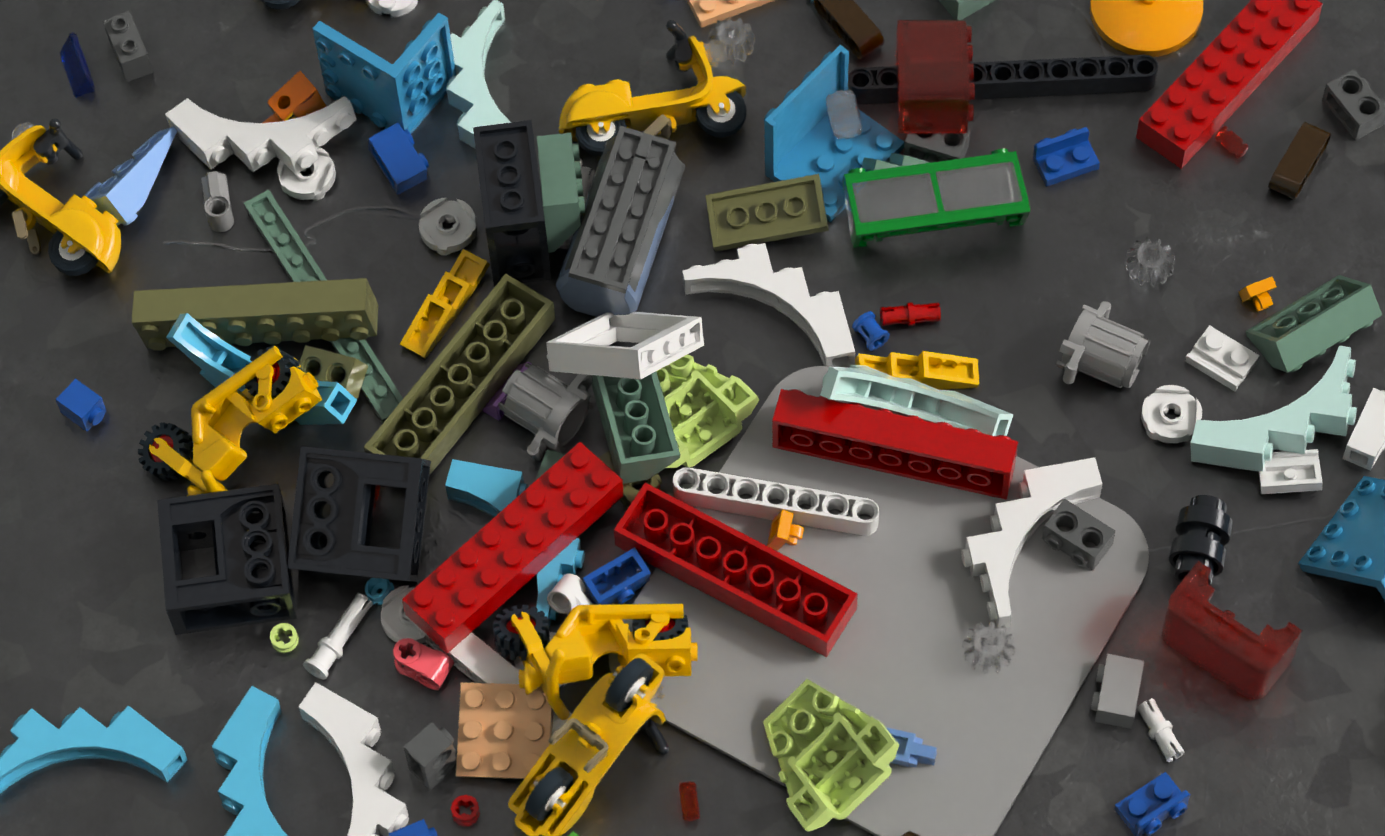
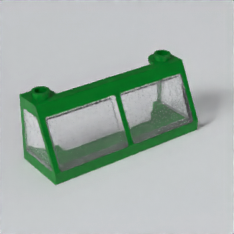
(935, 196)

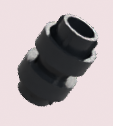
(1202, 536)

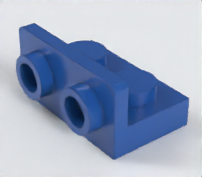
(1065, 156)
(1152, 805)

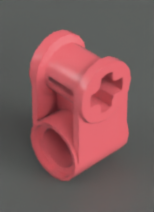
(426, 666)

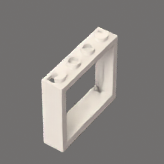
(659, 340)

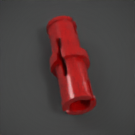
(910, 314)

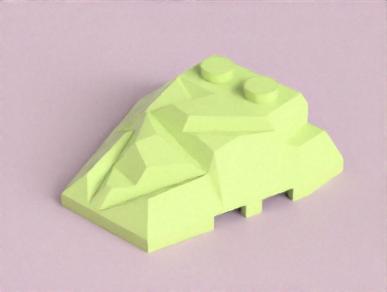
(703, 407)
(827, 754)

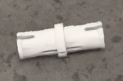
(1160, 730)

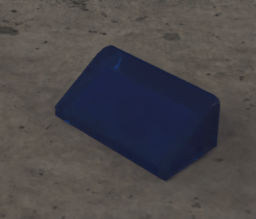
(76, 66)

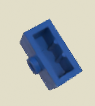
(398, 158)
(617, 579)

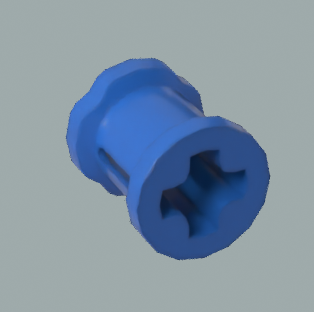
(870, 331)

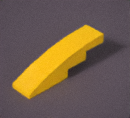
(444, 304)
(930, 368)

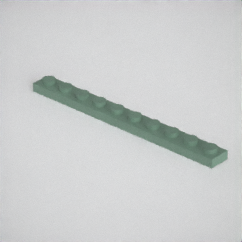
(301, 267)

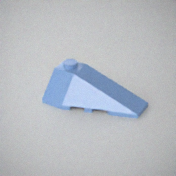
(133, 179)

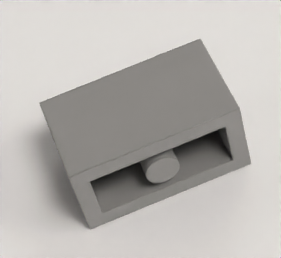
(1118, 691)

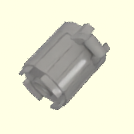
(1102, 349)
(547, 407)

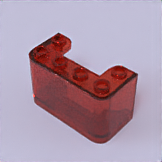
(934, 76)
(1221, 643)

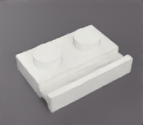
(1222, 358)
(1291, 473)

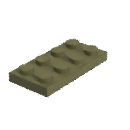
(766, 212)

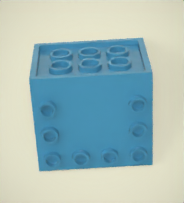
(384, 90)
(802, 140)
(1354, 539)

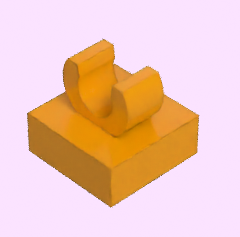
(1259, 293)
(783, 531)

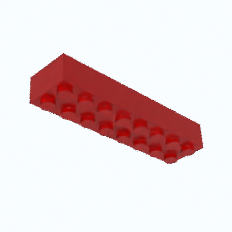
(1225, 76)
(894, 443)
(513, 547)
(736, 569)

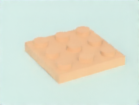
(501, 730)

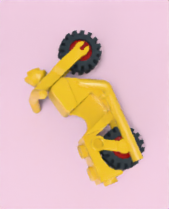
(273, 397)
(587, 635)

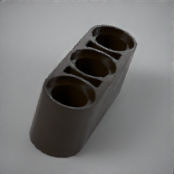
(850, 25)
(1299, 160)

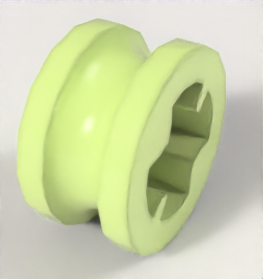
(281, 646)

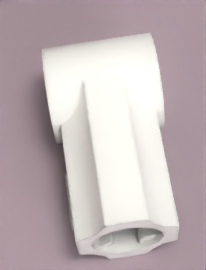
(568, 594)

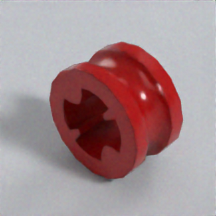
(464, 819)

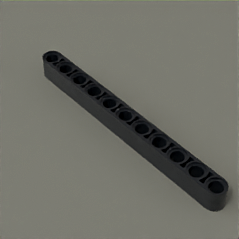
(1017, 74)

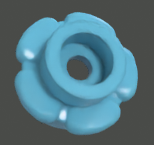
(374, 585)

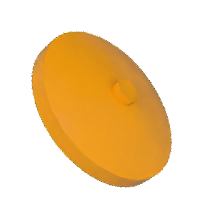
(1146, 25)

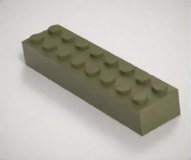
(261, 312)
(465, 374)

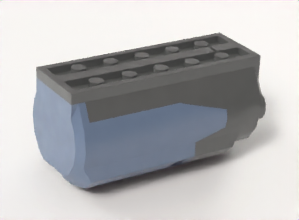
(621, 224)

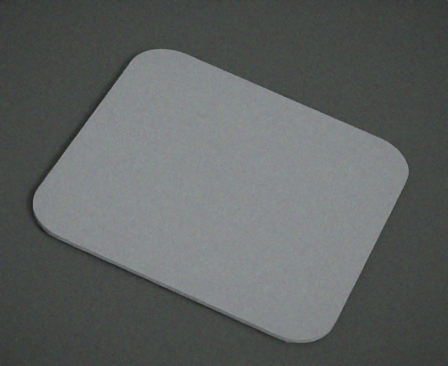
(906, 637)

